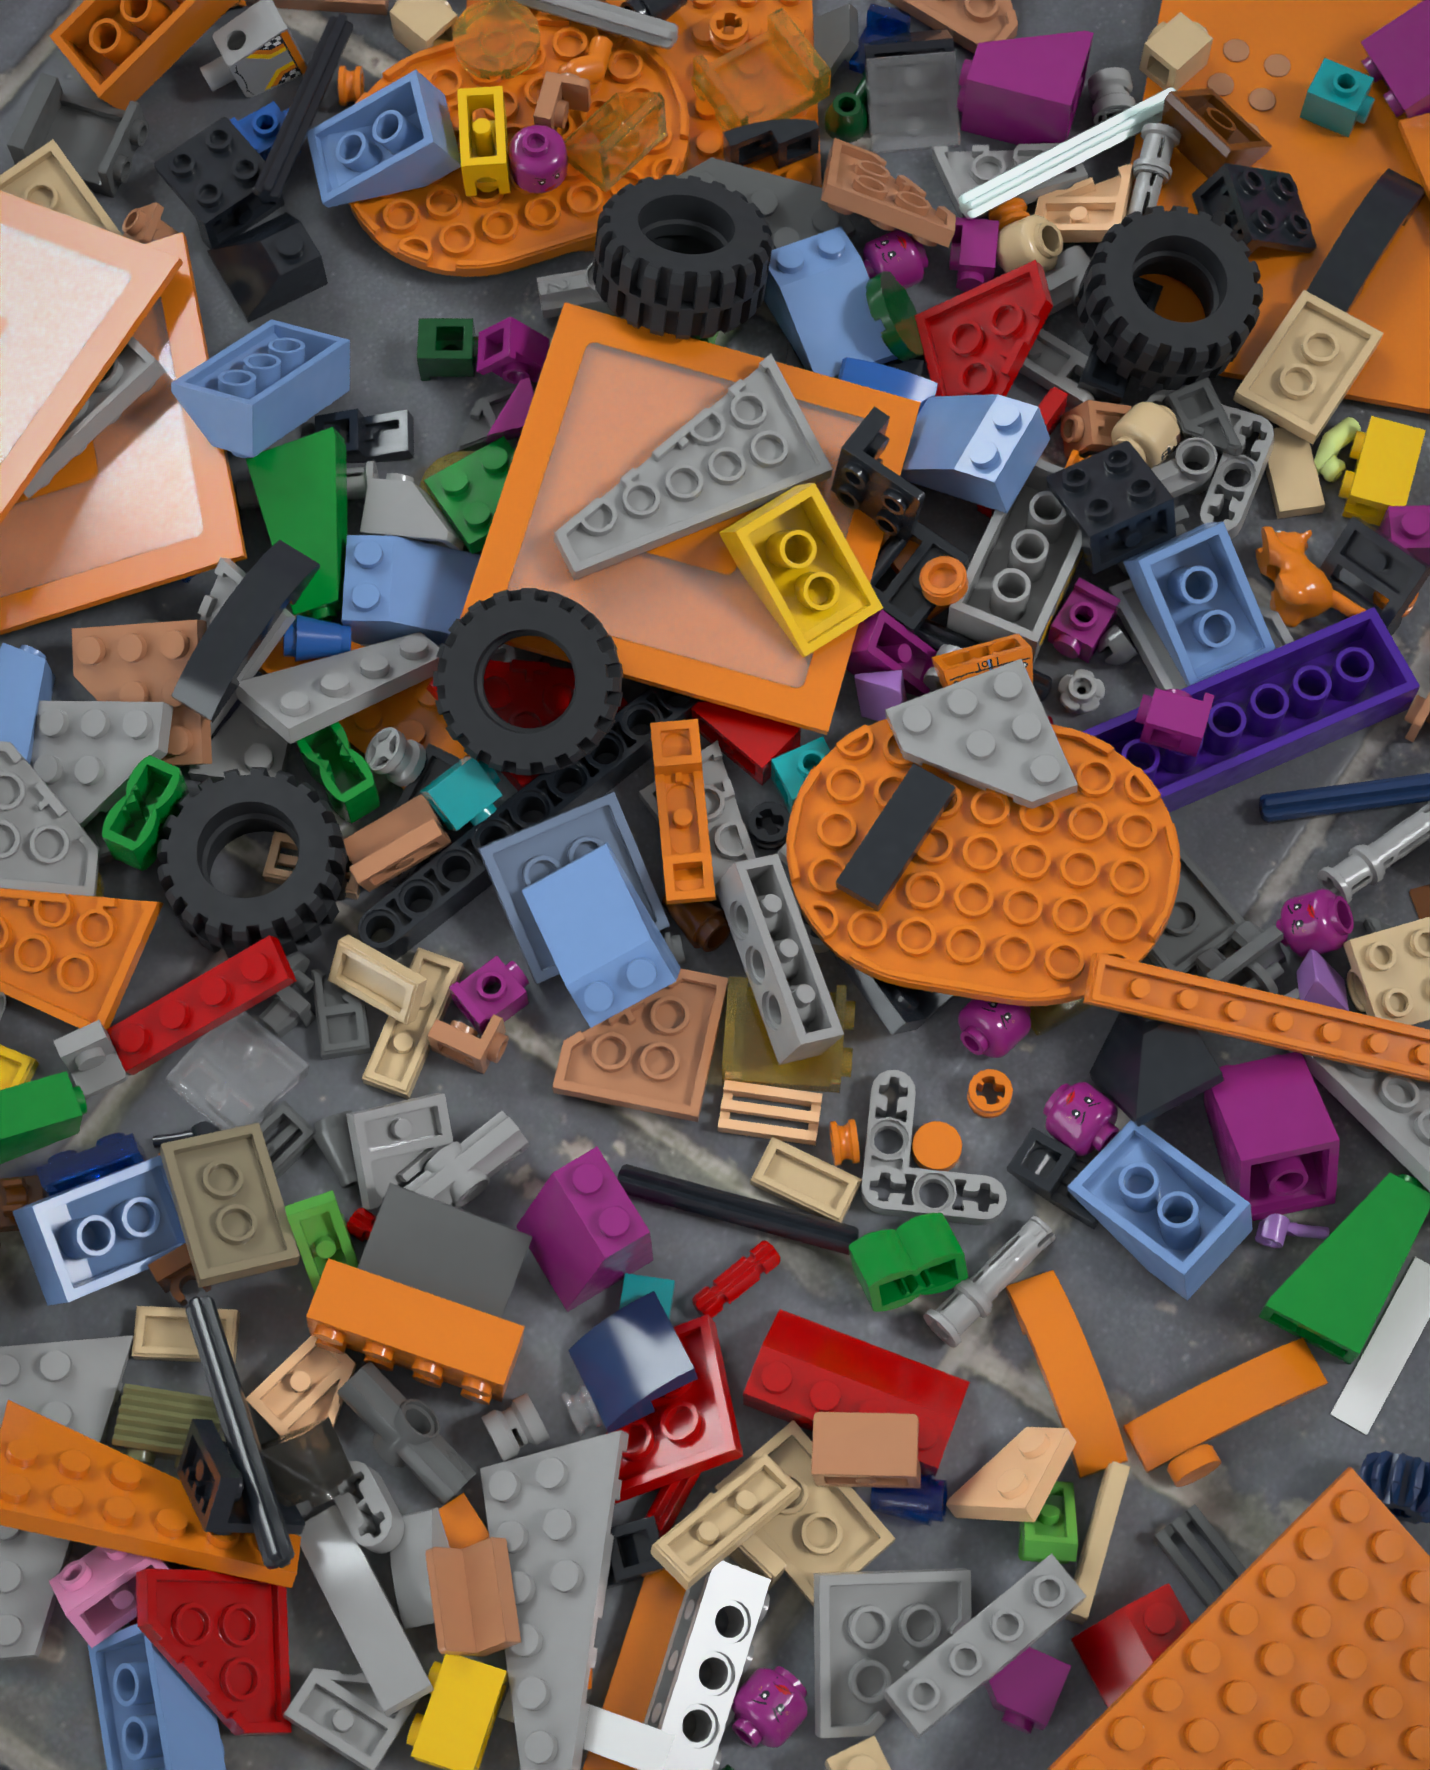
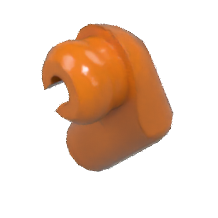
(592, 65)

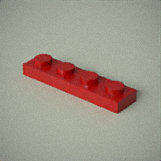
(201, 1005)

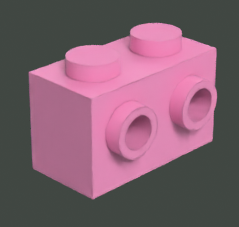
(101, 1591)

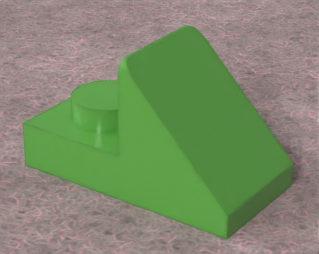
(320, 1234)
(1053, 1530)

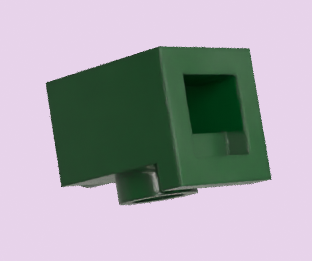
(446, 347)

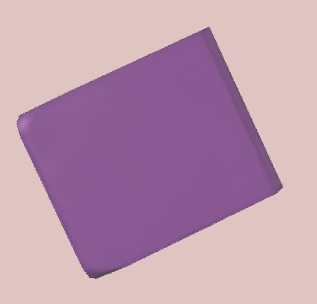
(879, 692)
(1320, 982)

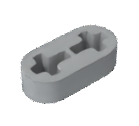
(376, 1501)

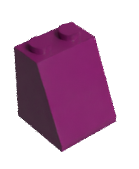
(1402, 60)
(1025, 87)
(1274, 1135)
(585, 1230)

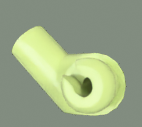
(1331, 444)

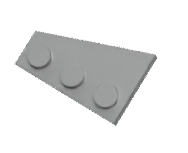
(972, 168)
(726, 828)

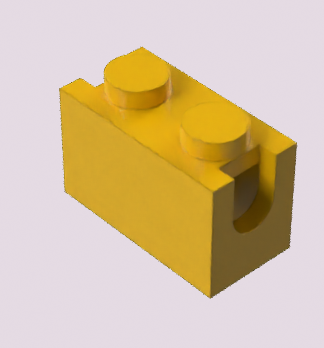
(483, 141)
(1383, 469)
(458, 1714)

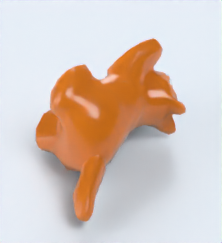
(1300, 586)

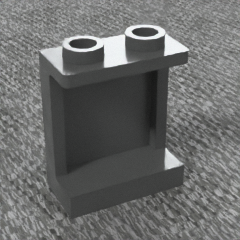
(90, 134)

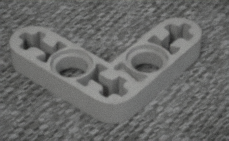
(1244, 425)
(897, 1170)

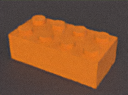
(132, 43)
(414, 1331)

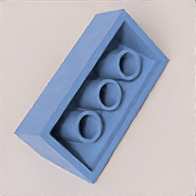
(264, 386)
(149, 1709)

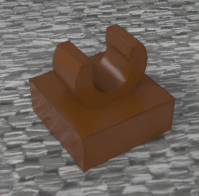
(17, 1193)
(174, 1271)

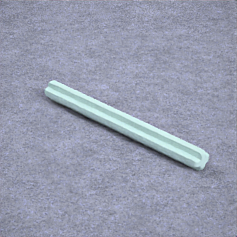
(1062, 157)

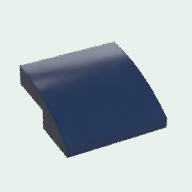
(631, 1362)

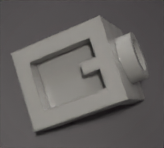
(91, 1059)

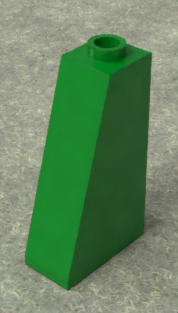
(305, 506)
(39, 1114)
(1350, 1275)

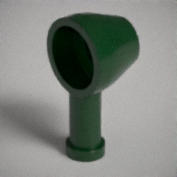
(848, 125)

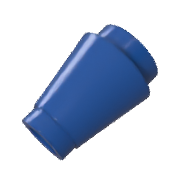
(315, 639)

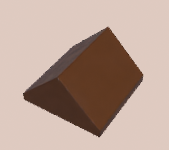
(1211, 130)

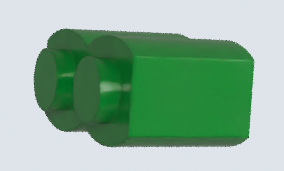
(340, 771)
(138, 818)
(908, 1261)

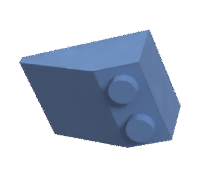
(385, 143)
(822, 304)
(976, 447)
(403, 588)
(1200, 602)
(600, 935)
(1163, 1207)
(100, 1231)

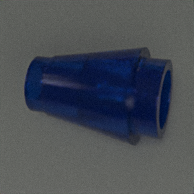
(913, 1504)

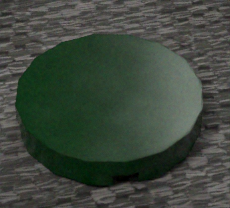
(892, 305)

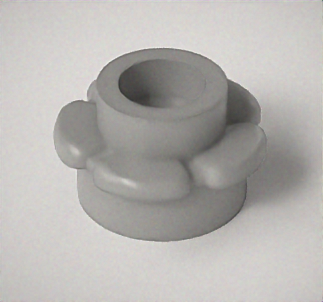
(1081, 703)

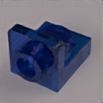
(880, 24)

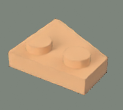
(1088, 208)
(303, 1388)
(1016, 1478)

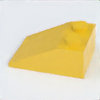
(802, 568)

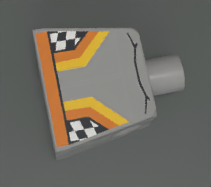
(255, 52)

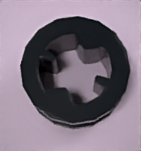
(760, 836)

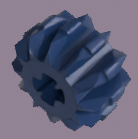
(1400, 1484)

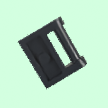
(1380, 565)
(904, 595)

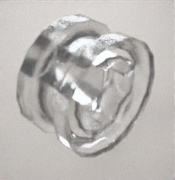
(581, 1410)

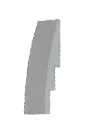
(363, 1612)

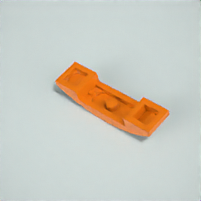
(682, 812)
(1068, 1371)
(1224, 1403)

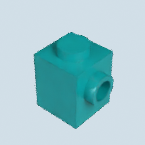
(1338, 98)
(793, 767)
(464, 793)

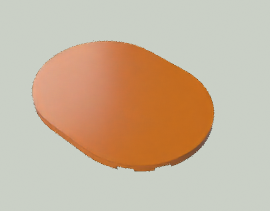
(498, 232)
(999, 893)

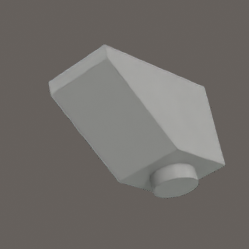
(405, 510)

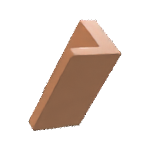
(395, 843)
(865, 1450)
(473, 1598)

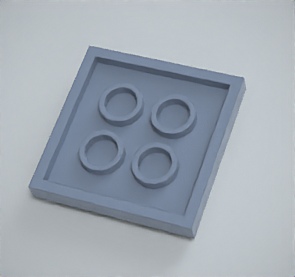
(550, 845)

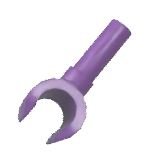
(1275, 1227)

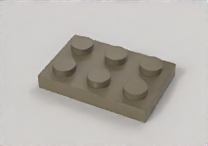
(229, 1204)

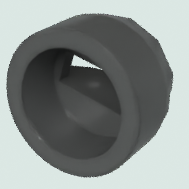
(1120, 645)

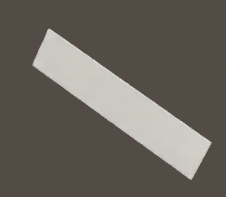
(1387, 1350)
(618, 1738)

